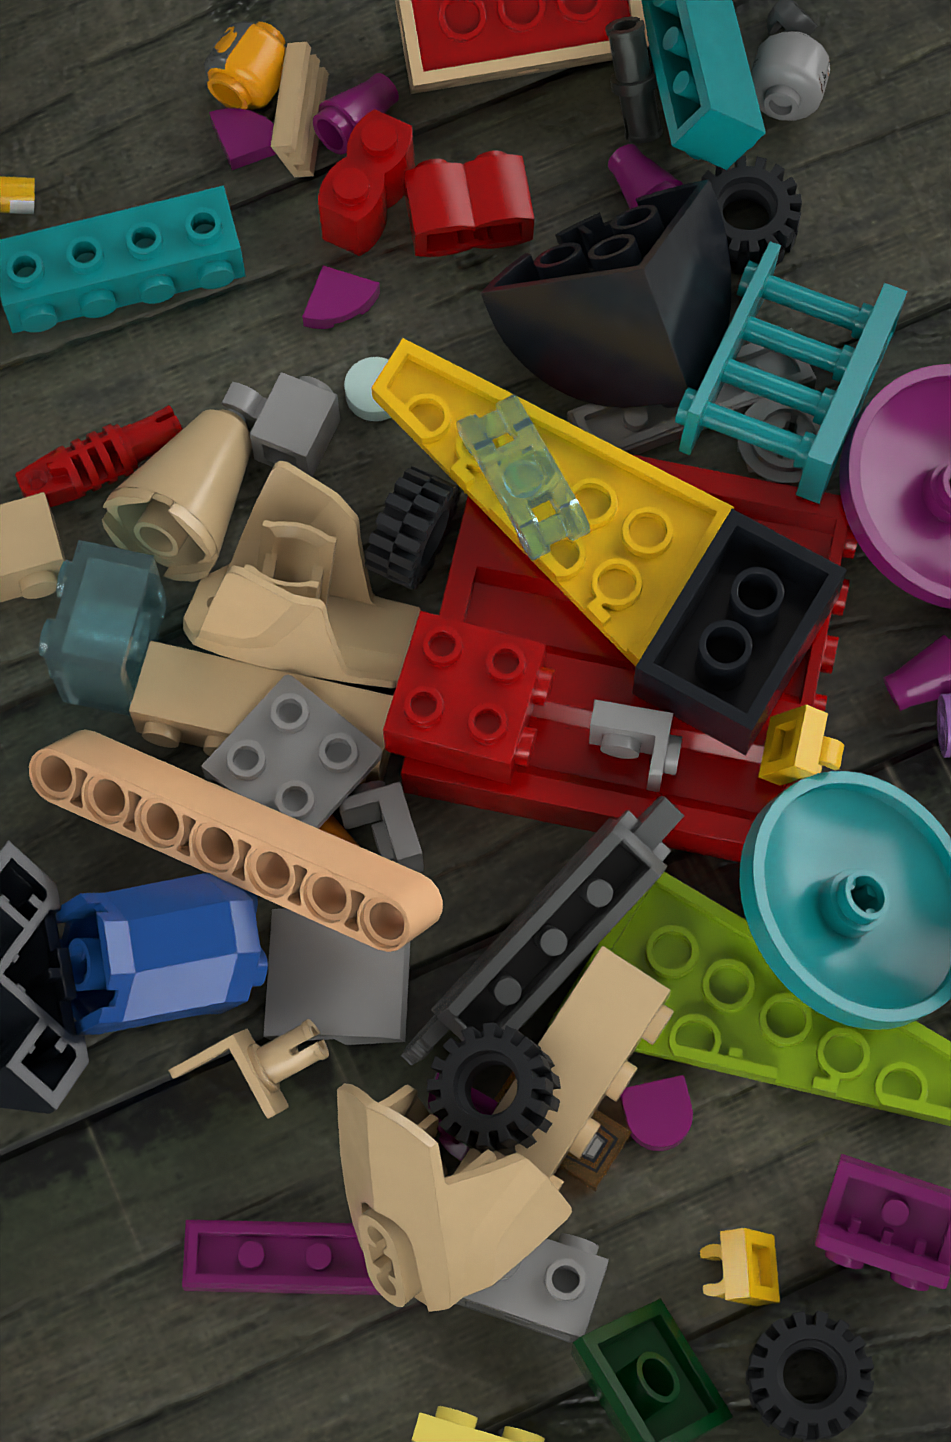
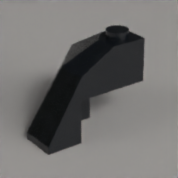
(37, 983)

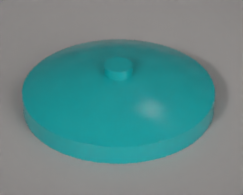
(852, 899)

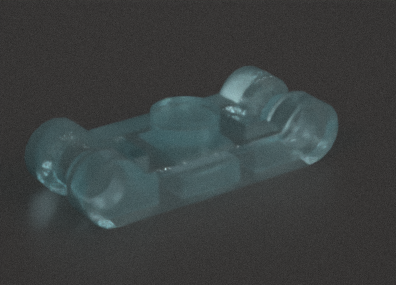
(523, 476)

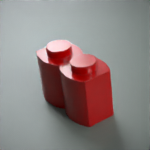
(366, 182)
(468, 204)

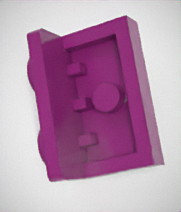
(887, 1223)

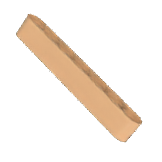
(237, 839)

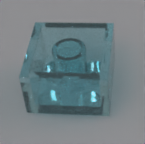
(103, 625)

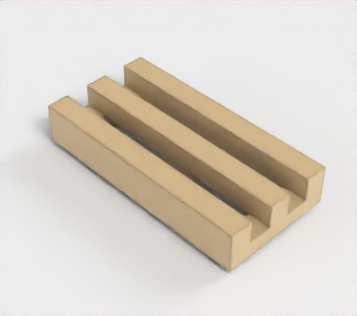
(299, 97)

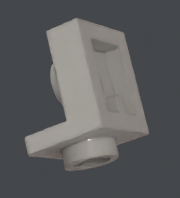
(632, 730)
(396, 832)

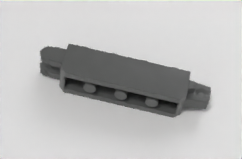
(555, 928)

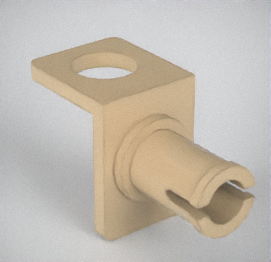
(264, 1065)

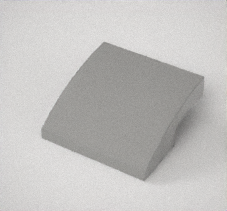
(334, 982)

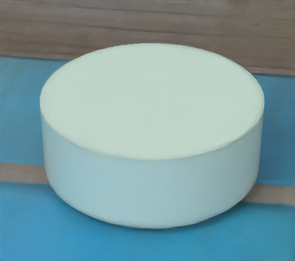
(359, 392)

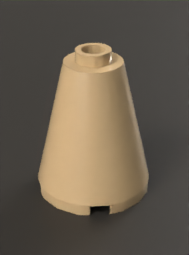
(183, 496)

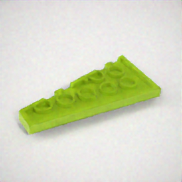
(748, 1024)

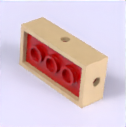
(501, 39)

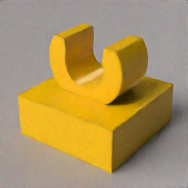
(798, 747)
(748, 1267)

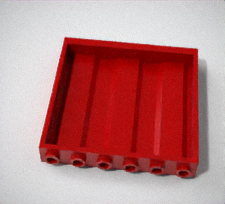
(574, 780)

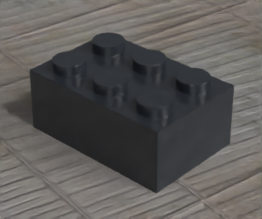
(738, 631)

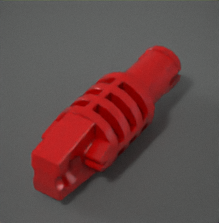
(98, 459)

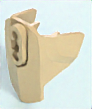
(301, 592)
(430, 1231)

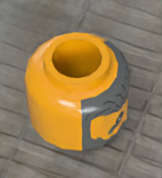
(246, 65)

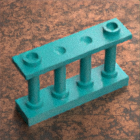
(831, 409)

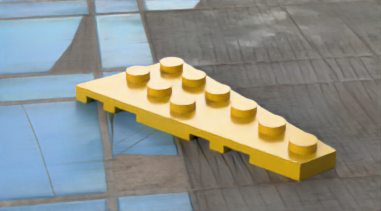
(641, 520)

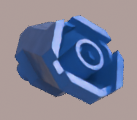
(161, 952)

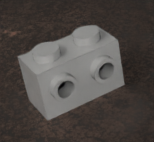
(548, 1289)

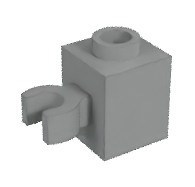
(290, 423)

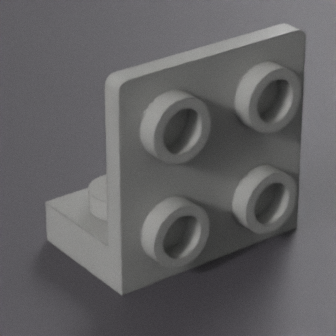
(294, 755)

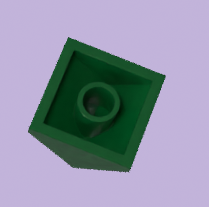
(649, 1378)

